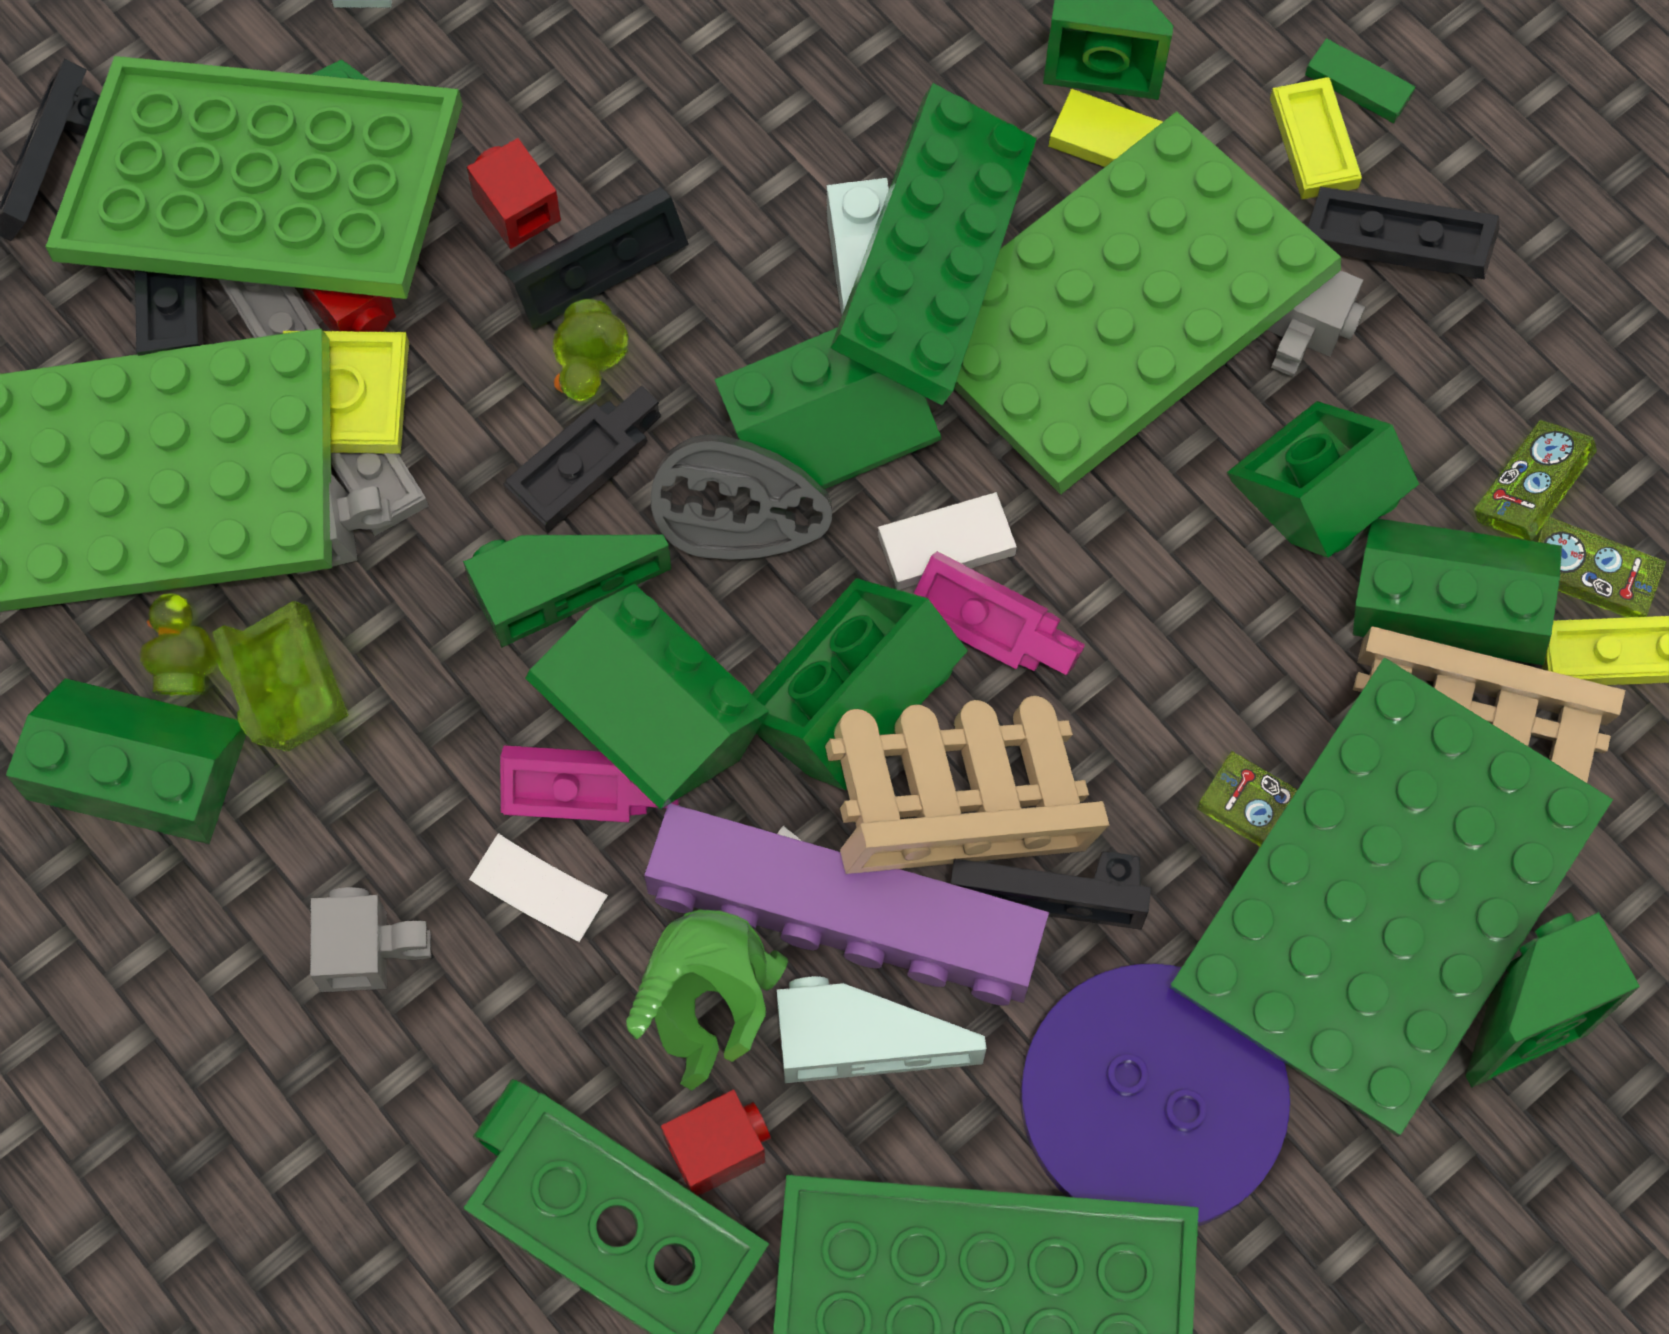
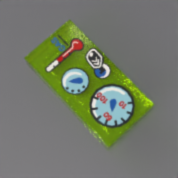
(1535, 480)
(1603, 569)
(1246, 798)

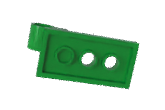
(557, 1180)

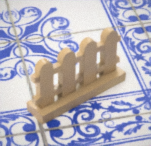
(1517, 691)
(940, 830)

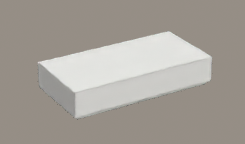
(967, 532)

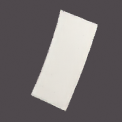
(538, 888)

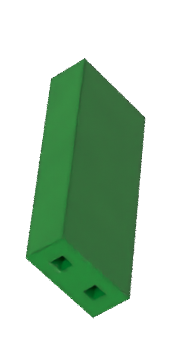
(1360, 80)

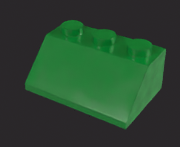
(826, 411)
(1459, 589)
(865, 653)
(648, 696)
(127, 759)
(1551, 995)

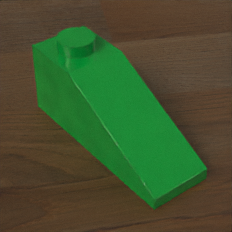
(551, 577)

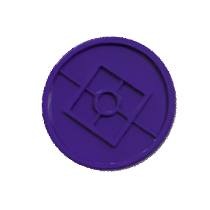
(1151, 1097)

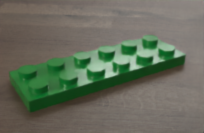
(935, 245)

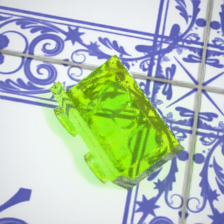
(280, 678)

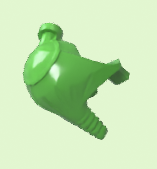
(696, 956)

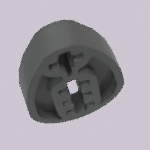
(720, 532)

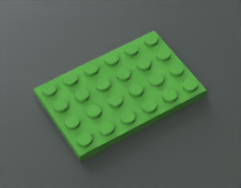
(257, 177)
(1132, 299)
(165, 470)

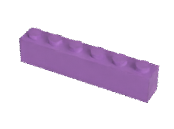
(872, 916)

